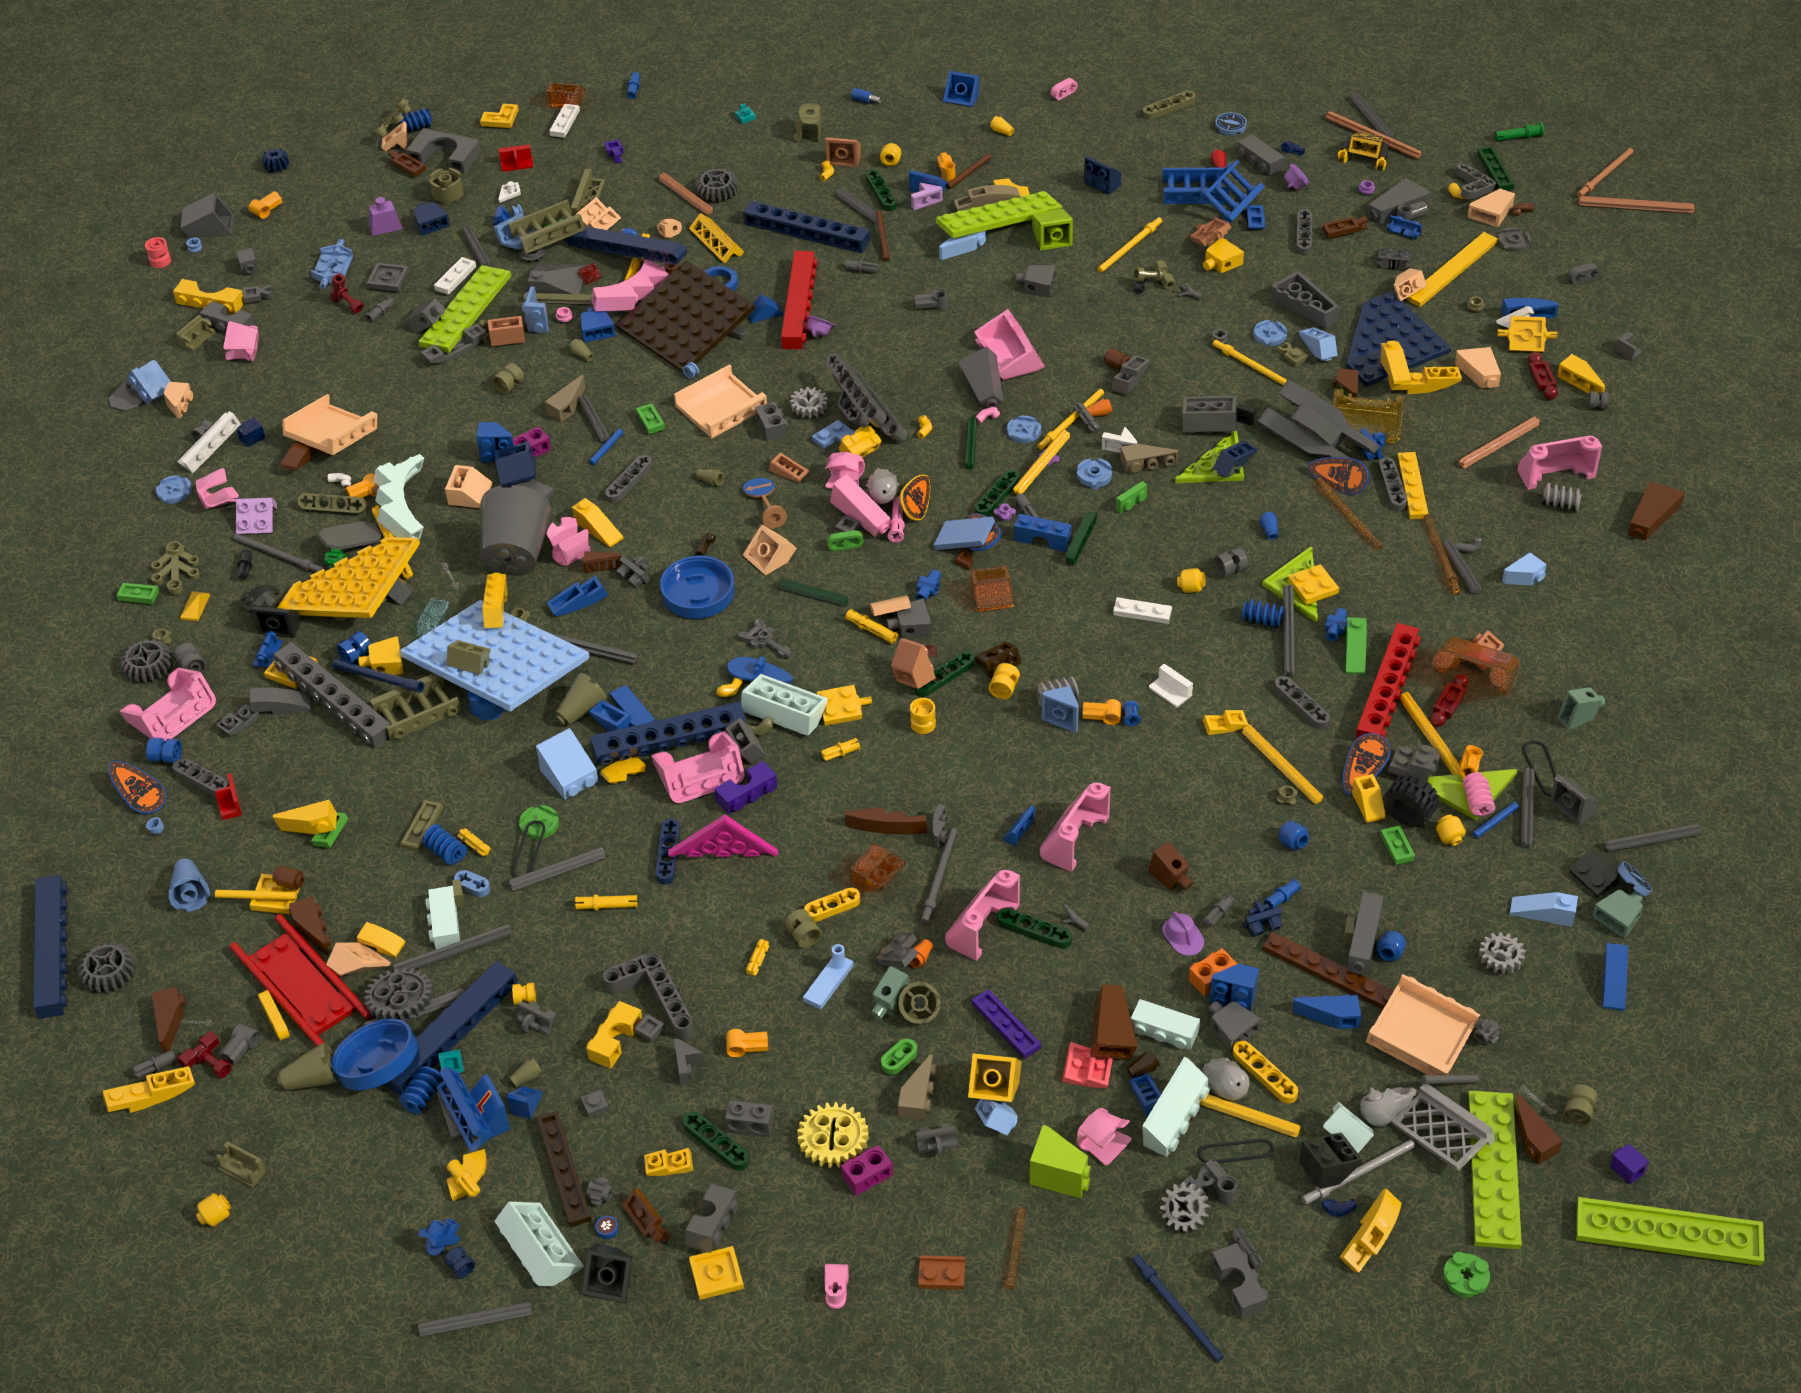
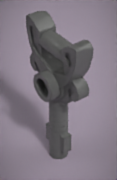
(763, 639)

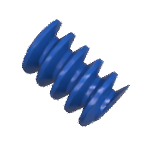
(417, 119)
(1261, 613)
(444, 844)
(420, 1089)

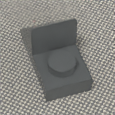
(686, 1057)

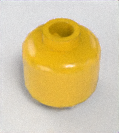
(890, 154)
(1191, 580)
(1450, 830)
(213, 1210)

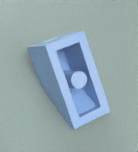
(1525, 571)
(997, 1115)

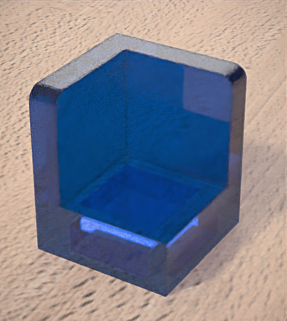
(250, 432)

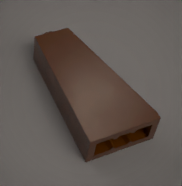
(1654, 509)
(1112, 1025)

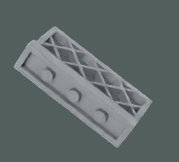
(1458, 1117)

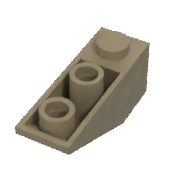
(565, 401)
(1145, 457)
(914, 1093)

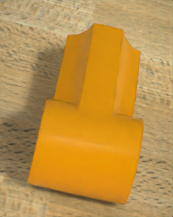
(946, 167)
(263, 207)
(363, 488)
(1108, 712)
(1470, 760)
(739, 1042)

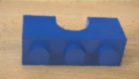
(1055, 532)

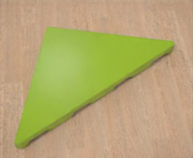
(1202, 469)
(1280, 578)
(1452, 791)

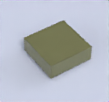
(458, 893)
(1349, 930)

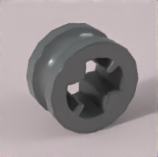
(1220, 335)

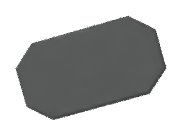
(125, 397)
(350, 535)

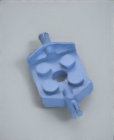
(332, 256)

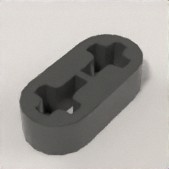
(1583, 273)

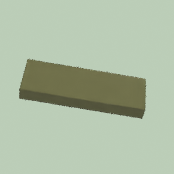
(423, 820)

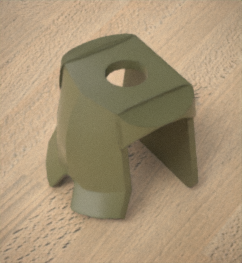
(803, 119)

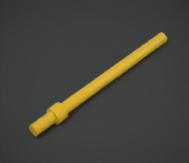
(1148, 229)
(1229, 351)
(1049, 437)

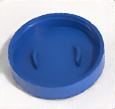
(697, 587)
(374, 1054)

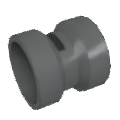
(1598, 400)
(199, 431)

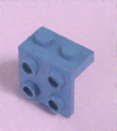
(504, 234)
(535, 313)
(149, 381)

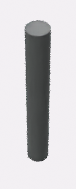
(1446, 1079)

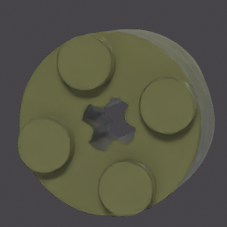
(446, 185)

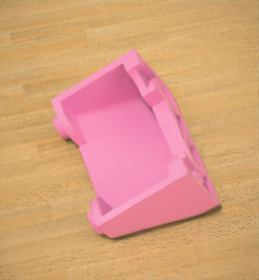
(1010, 343)
(1577, 454)
(175, 711)
(702, 772)
(1086, 809)
(998, 893)

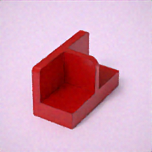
(516, 158)
(228, 800)

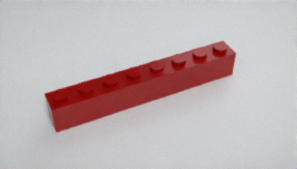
(799, 300)

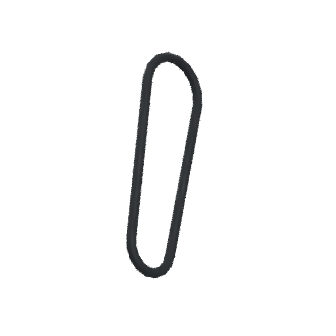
(1550, 761)

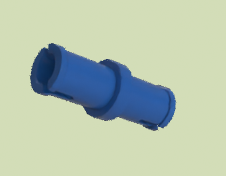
(633, 85)
(1282, 894)

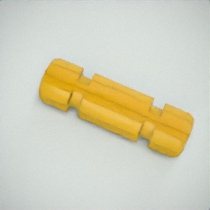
(474, 842)
(757, 957)

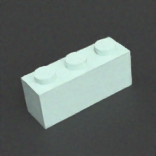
(442, 917)
(1165, 1024)

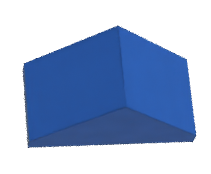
(764, 309)
(524, 1101)

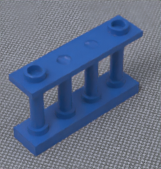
(1190, 194)
(1243, 198)

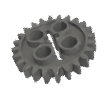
(398, 994)

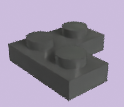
(899, 951)

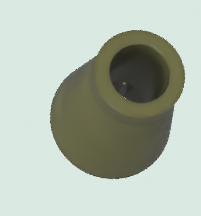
(579, 349)
(711, 476)
(526, 1072)

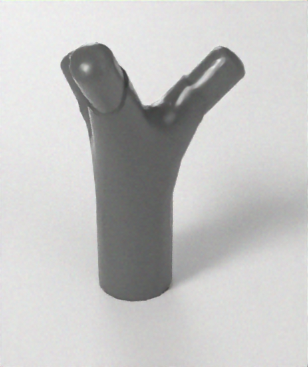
(1190, 292)
(1075, 919)

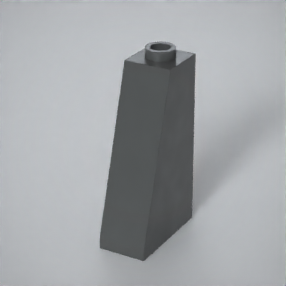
(1403, 192)
(984, 377)
(1365, 933)

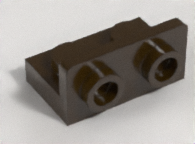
(997, 655)

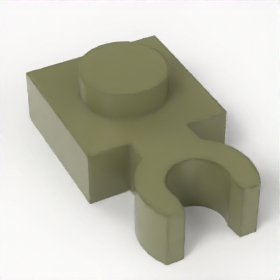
(1293, 356)

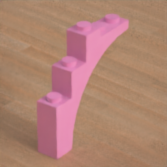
(627, 293)

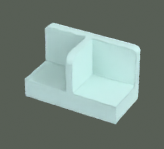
(1350, 1125)

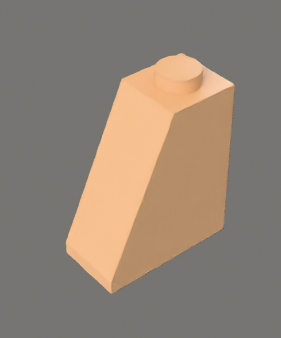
(1492, 207)
(1479, 366)

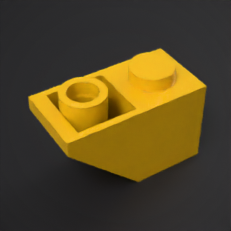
(1368, 798)

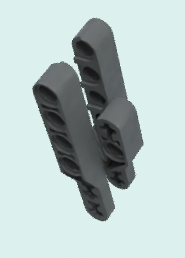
(861, 402)
(1317, 418)

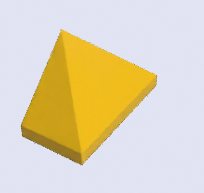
(195, 606)

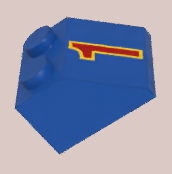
(490, 1106)

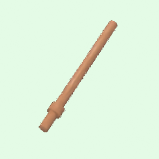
(1589, 186)

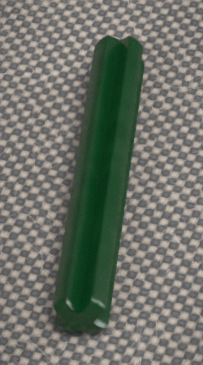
(970, 443)
(813, 592)

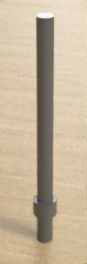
(305, 564)
(930, 904)

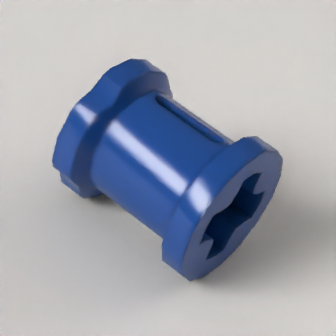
(1131, 713)

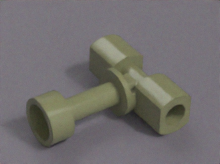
(1159, 274)

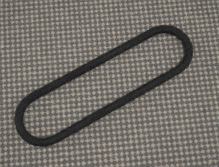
(522, 842)
(1236, 1143)

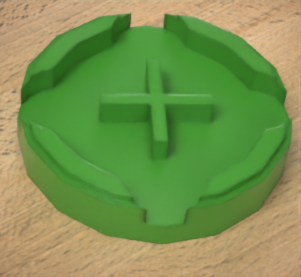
(541, 813)

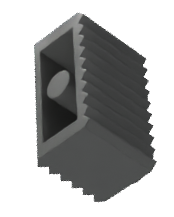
(746, 740)

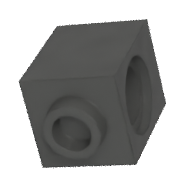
(247, 261)

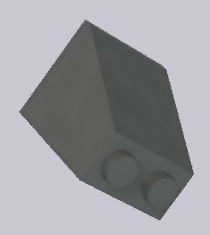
(207, 218)

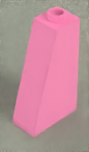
(858, 505)

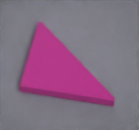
(723, 839)

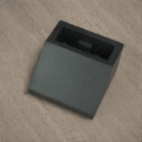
(1329, 1159)

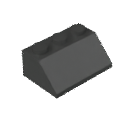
(1209, 414)

